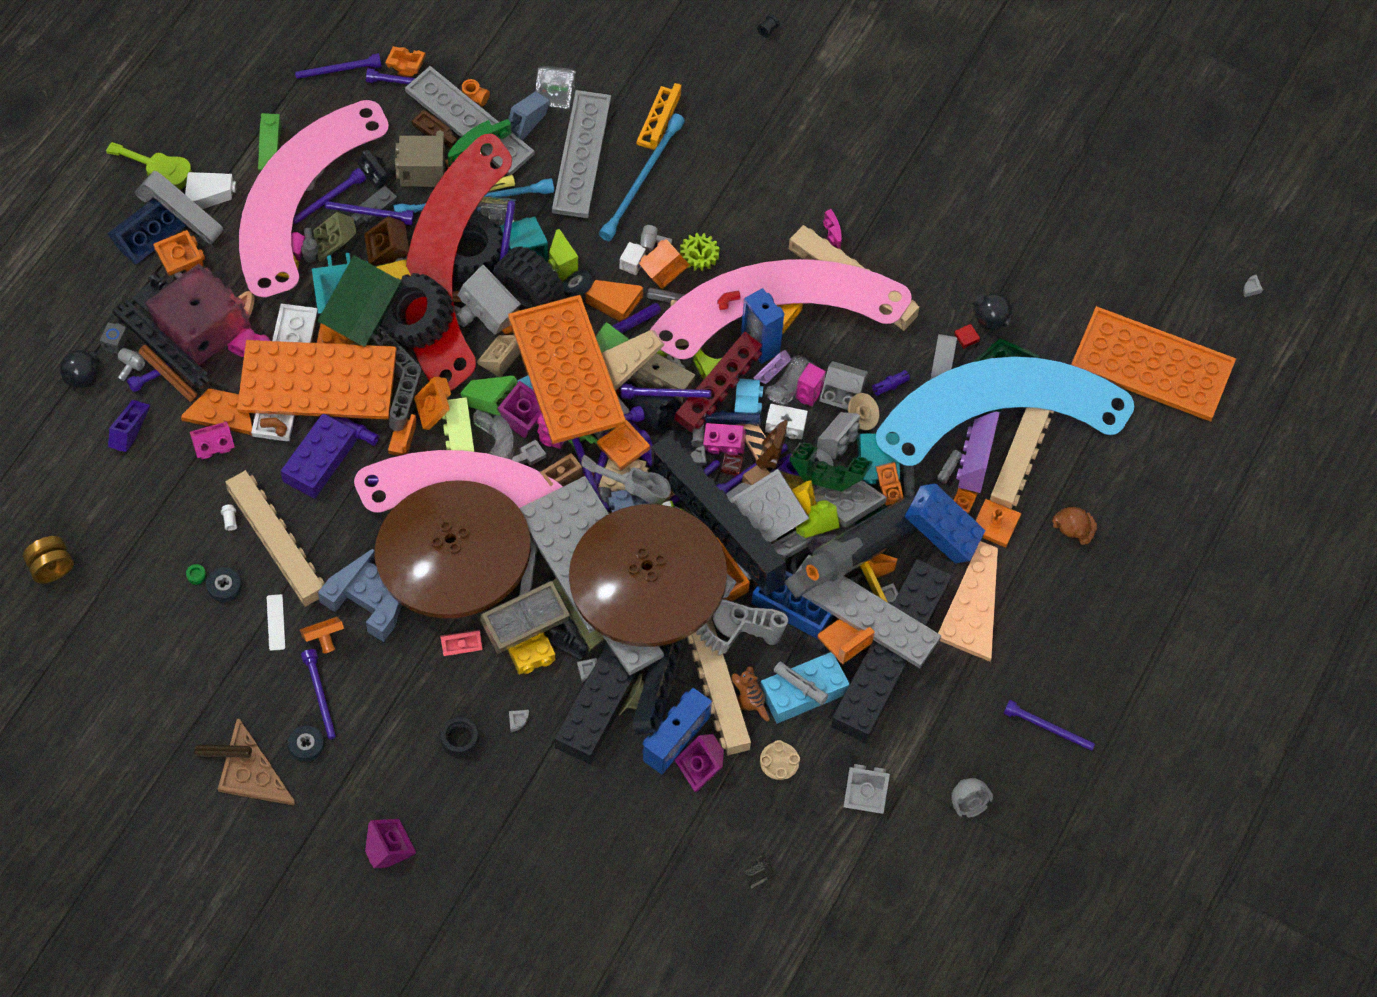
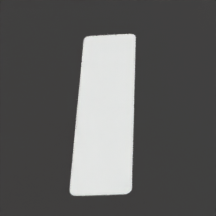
(275, 622)

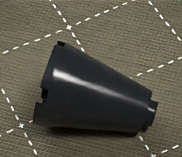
(658, 410)

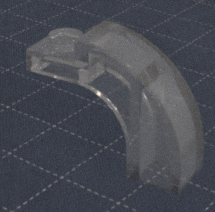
(786, 387)
(499, 430)

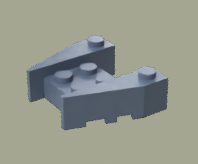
(364, 587)

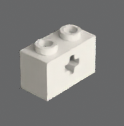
(795, 417)

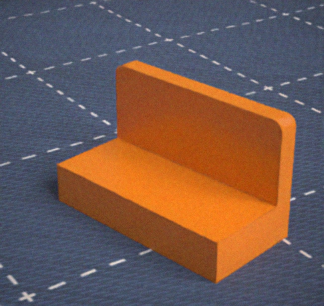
(402, 439)

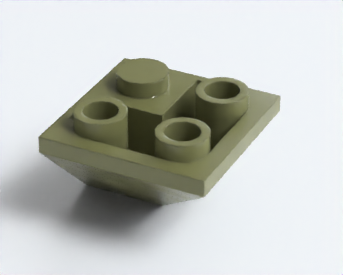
(333, 234)

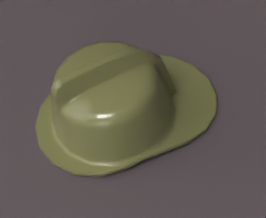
(634, 696)

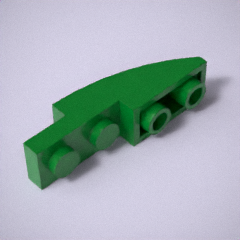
(499, 129)

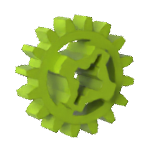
(707, 248)

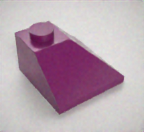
(520, 409)
(701, 760)
(387, 843)

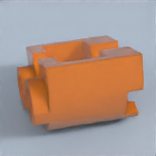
(405, 62)

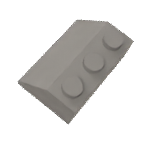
(488, 300)

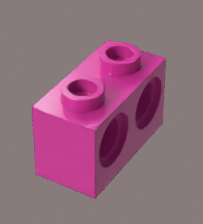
(810, 384)

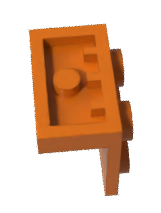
(845, 640)

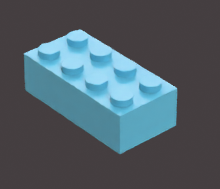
(788, 701)

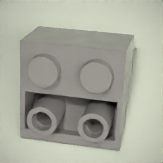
(842, 384)
(839, 434)

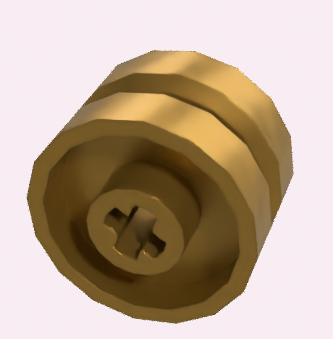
(48, 559)

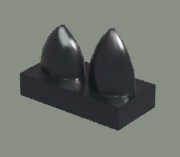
(372, 168)

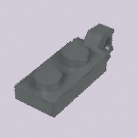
(380, 200)

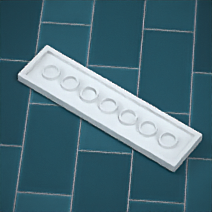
(292, 325)

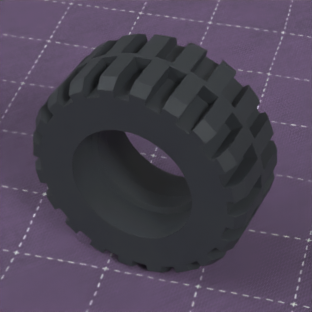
(486, 233)
(528, 278)
(431, 324)

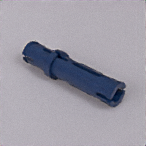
(734, 418)

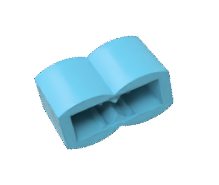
(747, 396)

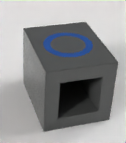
(113, 338)

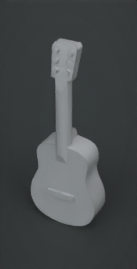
(647, 485)

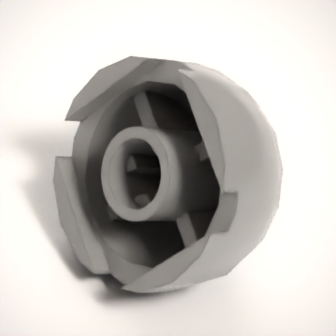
(971, 797)

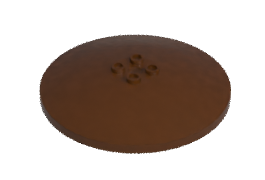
(456, 576)
(651, 604)

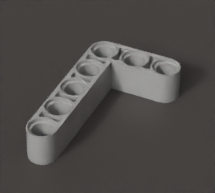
(180, 205)

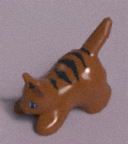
(751, 695)

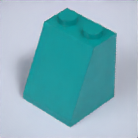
(529, 235)
(869, 449)

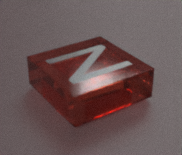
(732, 464)

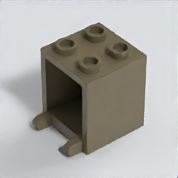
(420, 160)

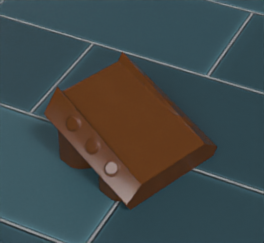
(773, 447)

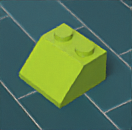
(562, 257)

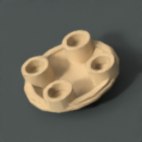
(779, 760)

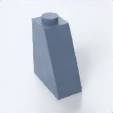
(527, 114)

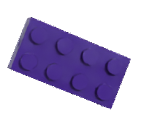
(318, 456)

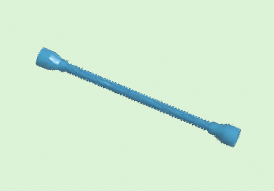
(544, 186)
(609, 229)

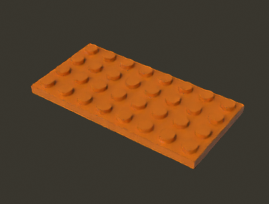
(1154, 363)
(566, 369)
(317, 379)

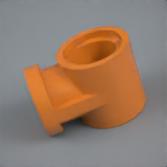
(478, 94)

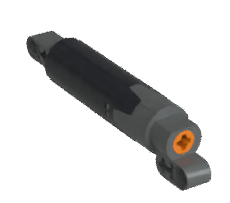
(854, 547)

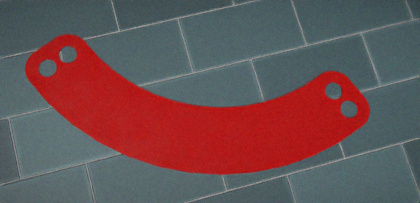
(436, 245)

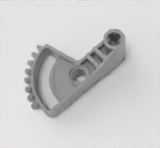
(756, 621)

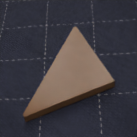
(252, 775)

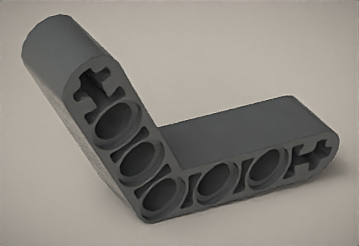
(409, 374)

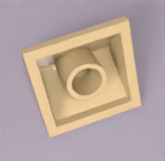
(500, 354)

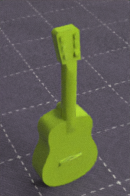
(172, 168)

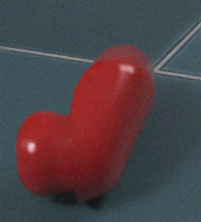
(727, 297)

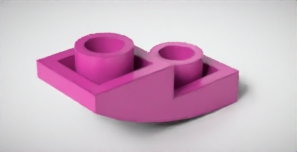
(833, 227)

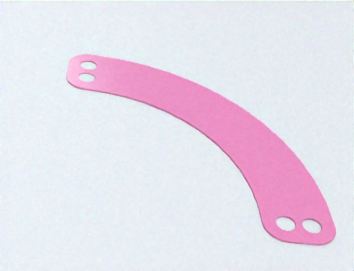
(281, 184)
(845, 286)
(414, 471)

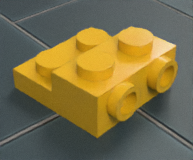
(532, 654)

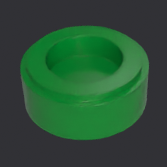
(196, 574)

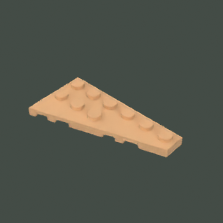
(972, 609)

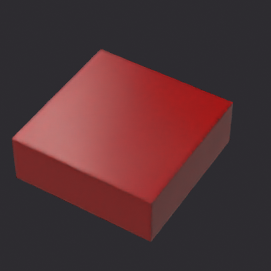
(967, 336)

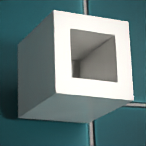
(631, 257)

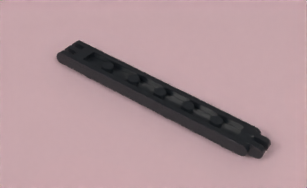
(161, 344)

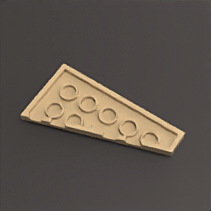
(631, 356)

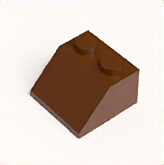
(386, 241)

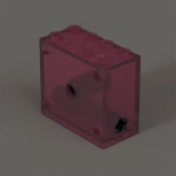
(199, 313)

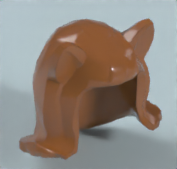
(1075, 523)

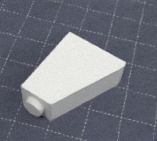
(209, 188)

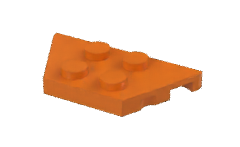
(216, 408)

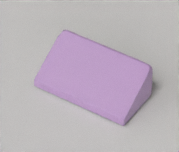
(773, 367)

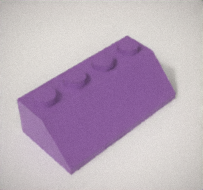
(977, 452)

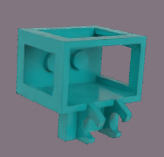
(326, 280)

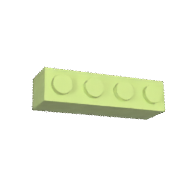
(458, 426)

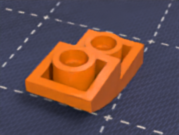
(889, 482)
(965, 499)

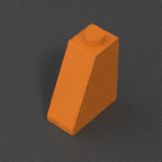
(614, 298)

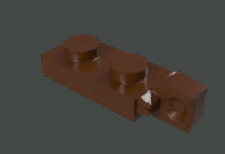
(430, 125)

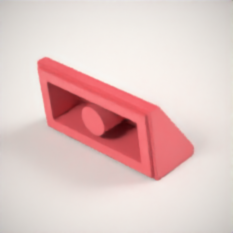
(461, 642)

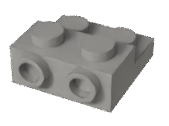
(866, 789)

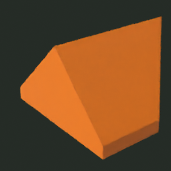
(882, 564)

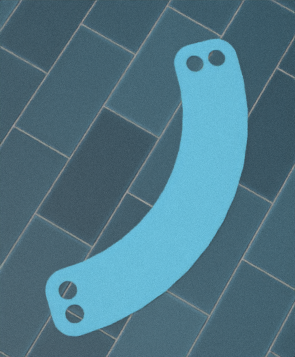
(997, 385)

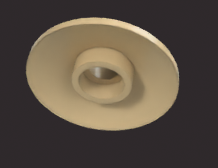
(867, 409)

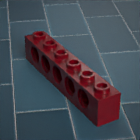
(744, 345)

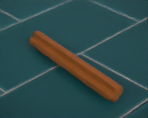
(168, 373)

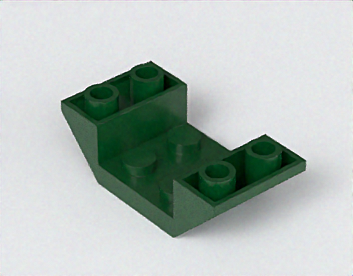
(826, 475)

